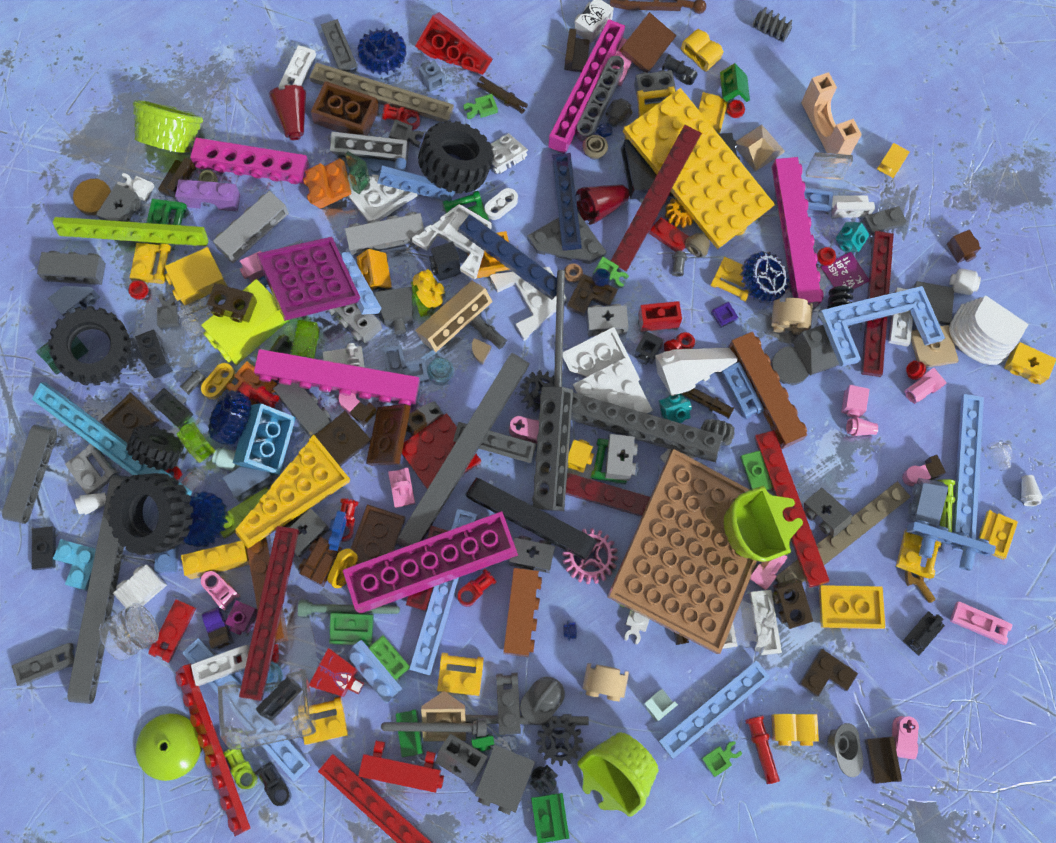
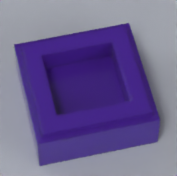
(724, 314)

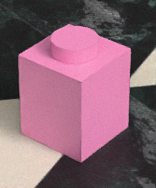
(251, 267)
(855, 401)

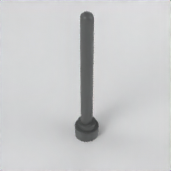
(476, 727)

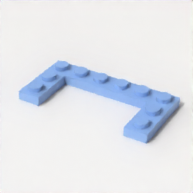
(838, 318)

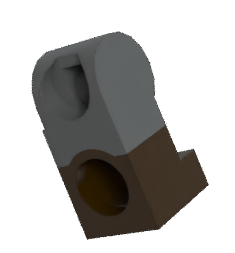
(423, 417)

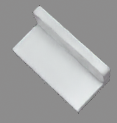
(851, 206)

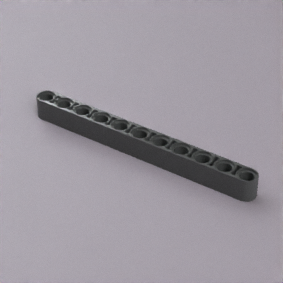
(463, 451)
(97, 608)

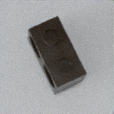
(234, 299)
(796, 601)

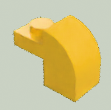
(893, 160)

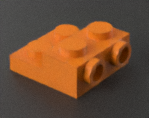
(327, 183)

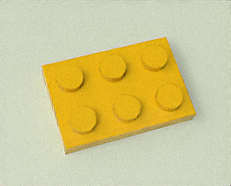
(851, 607)

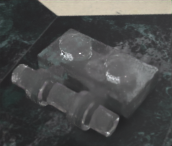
(193, 322)
(745, 624)

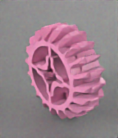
(601, 542)

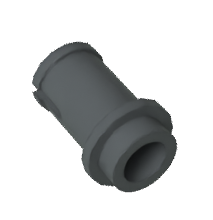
(678, 263)
(192, 382)

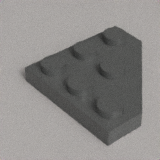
(548, 241)

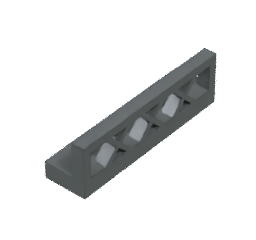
(503, 445)

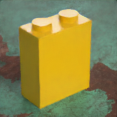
(194, 276)

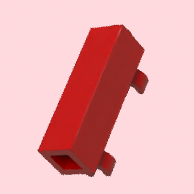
(399, 772)

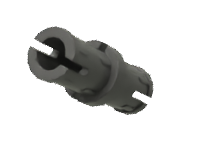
(488, 332)

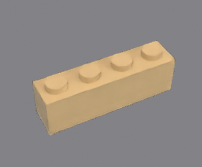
(454, 316)

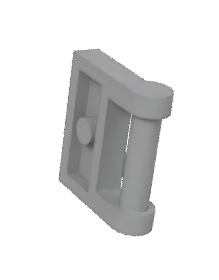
(86, 473)

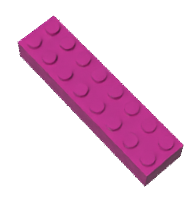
(430, 562)

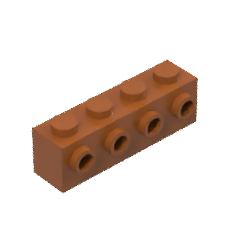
(521, 612)

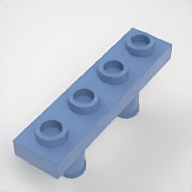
(411, 182)
(960, 540)

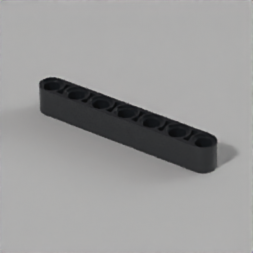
(531, 518)

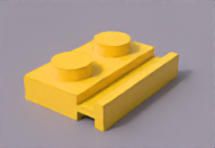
(713, 109)
(999, 532)

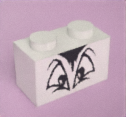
(593, 19)

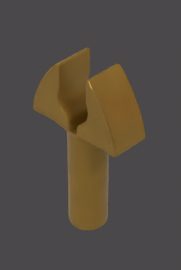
(919, 581)

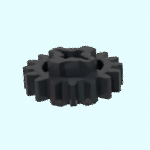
(537, 384)
(553, 748)

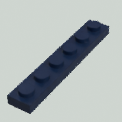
(566, 202)
(509, 256)

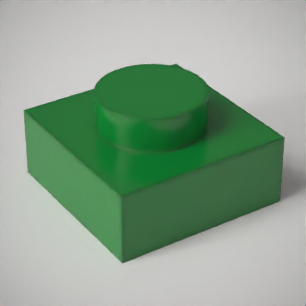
(483, 743)

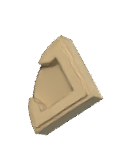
(480, 350)

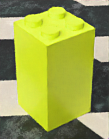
(239, 340)

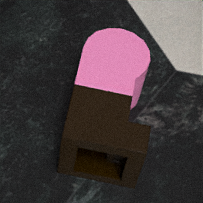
(356, 409)
(931, 470)

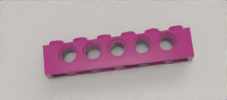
(223, 152)

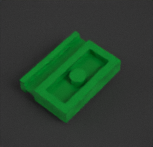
(351, 628)
(550, 818)

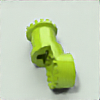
(240, 767)

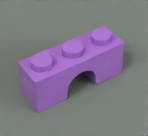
(193, 193)

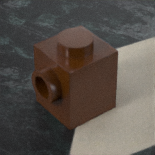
(964, 246)

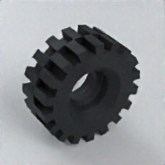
(154, 447)

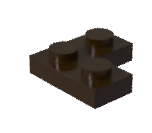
(588, 291)
(826, 668)

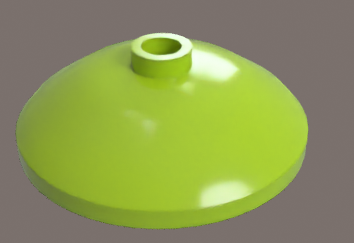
(182, 748)

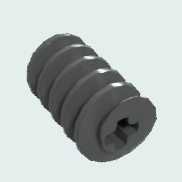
(773, 24)

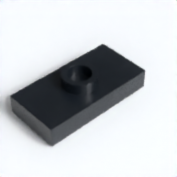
(171, 408)
(43, 548)

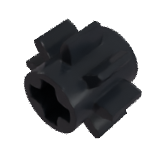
(543, 779)

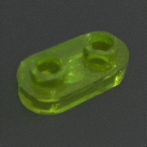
(422, 309)

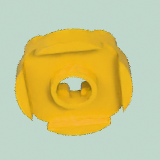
(429, 290)

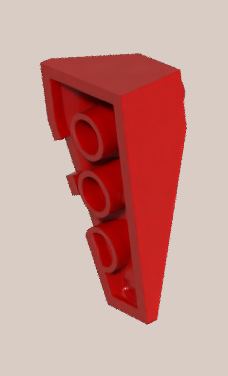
(449, 43)

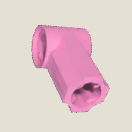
(928, 383)
(766, 572)

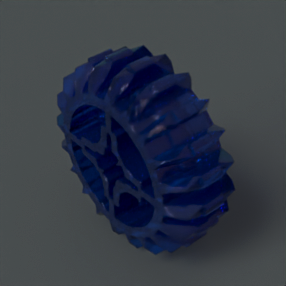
(379, 45)
(764, 277)
(229, 417)
(213, 512)

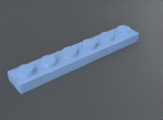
(714, 709)

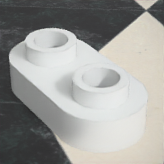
(500, 204)

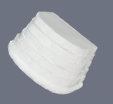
(986, 330)

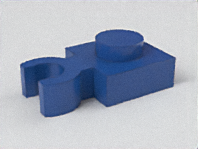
(337, 527)

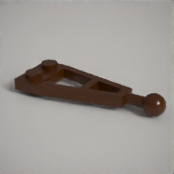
(698, 6)

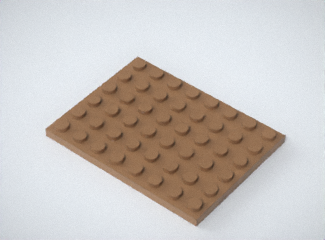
(681, 559)

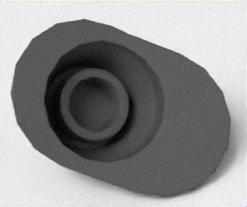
(542, 700)
(845, 746)

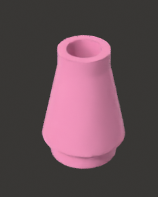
(859, 427)

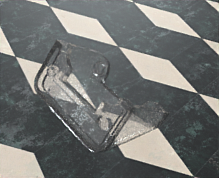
(244, 727)

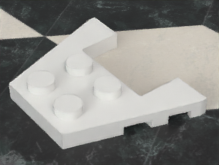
(447, 229)
(538, 304)

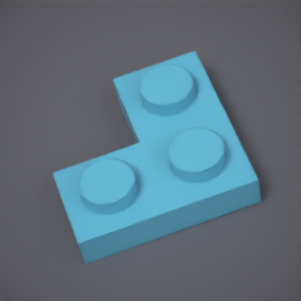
(80, 558)

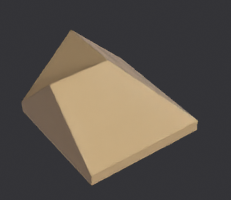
(759, 148)
(443, 710)

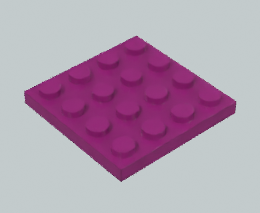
(308, 278)

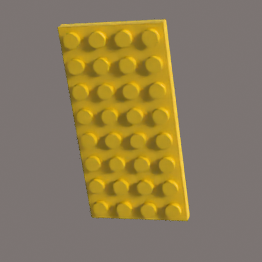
(713, 182)

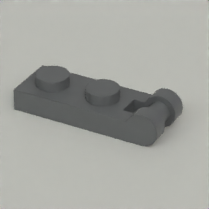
(43, 664)
(508, 704)

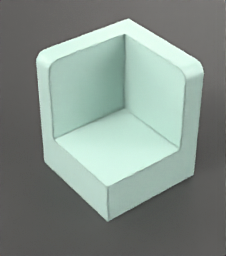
(659, 705)

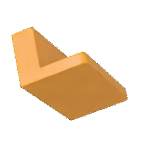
(374, 268)

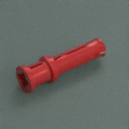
(761, 739)

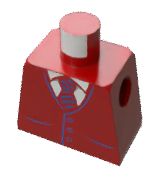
(336, 676)

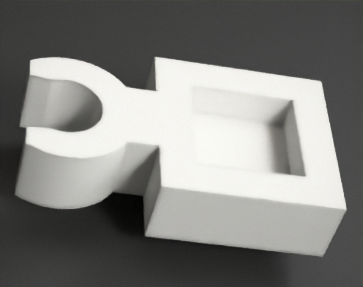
(139, 185)
(637, 623)

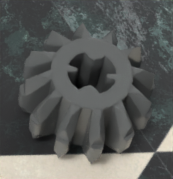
(721, 428)

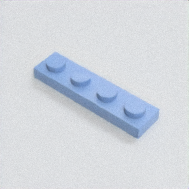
(367, 303)

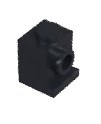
(651, 343)

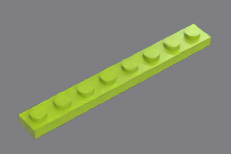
(130, 231)

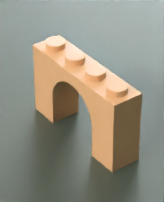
(817, 104)

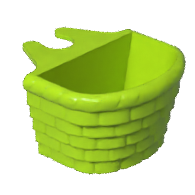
(165, 126)
(758, 527)
(620, 772)

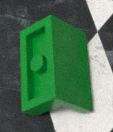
(734, 83)
(409, 740)

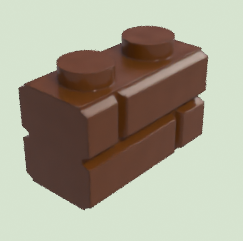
(319, 562)

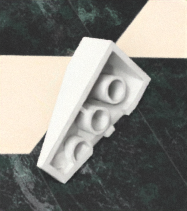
(685, 367)

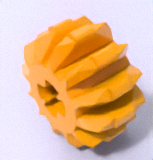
(673, 212)

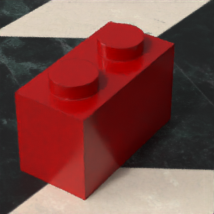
(660, 316)

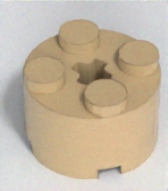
(792, 315)
(605, 681)

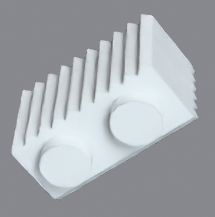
(140, 587)

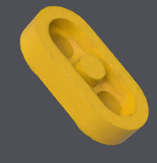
(217, 381)
(345, 559)

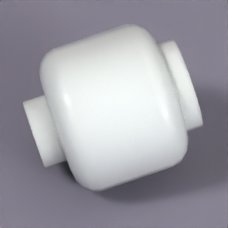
(965, 281)

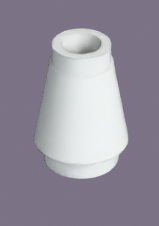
(1030, 491)
(90, 503)

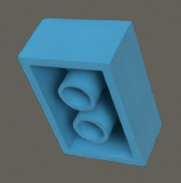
(264, 439)

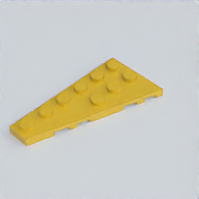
(298, 488)

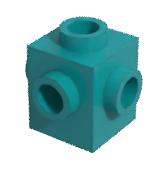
(852, 237)
(675, 408)

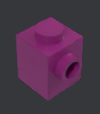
(241, 618)

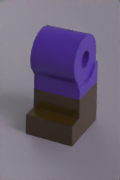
(217, 629)

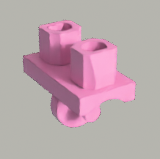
(401, 487)

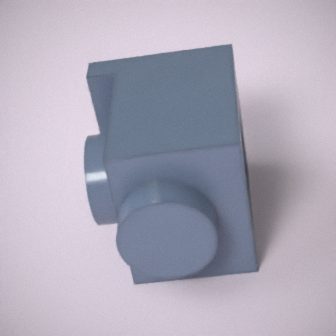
(432, 75)

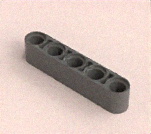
(601, 90)
(29, 474)

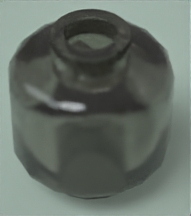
(619, 112)

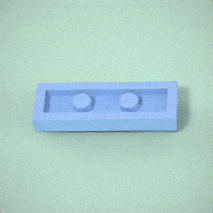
(373, 671)

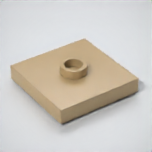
(937, 353)

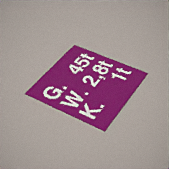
(846, 272)

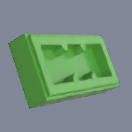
(756, 470)
(389, 657)

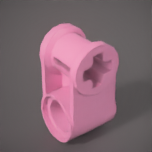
(528, 430)
(221, 592)
(904, 738)

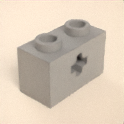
(597, 322)
(614, 467)

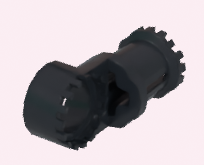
(680, 70)
(272, 784)

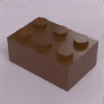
(344, 110)

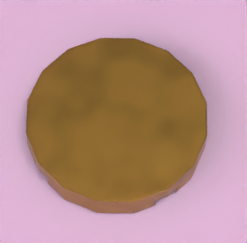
(90, 195)

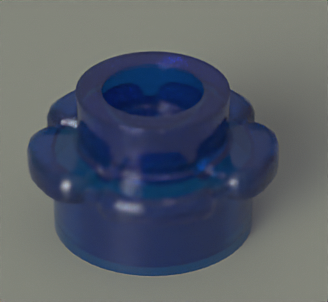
(605, 130)
(601, 277)
(569, 630)

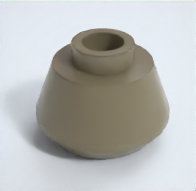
(595, 146)
(698, 244)

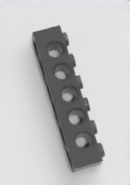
(553, 459)

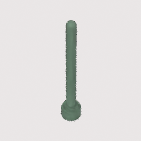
(306, 608)

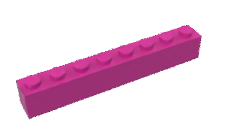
(566, 125)
(796, 230)
(337, 377)

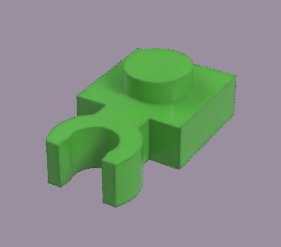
(483, 106)
(612, 268)
(718, 760)

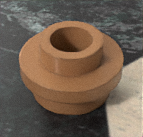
(573, 268)

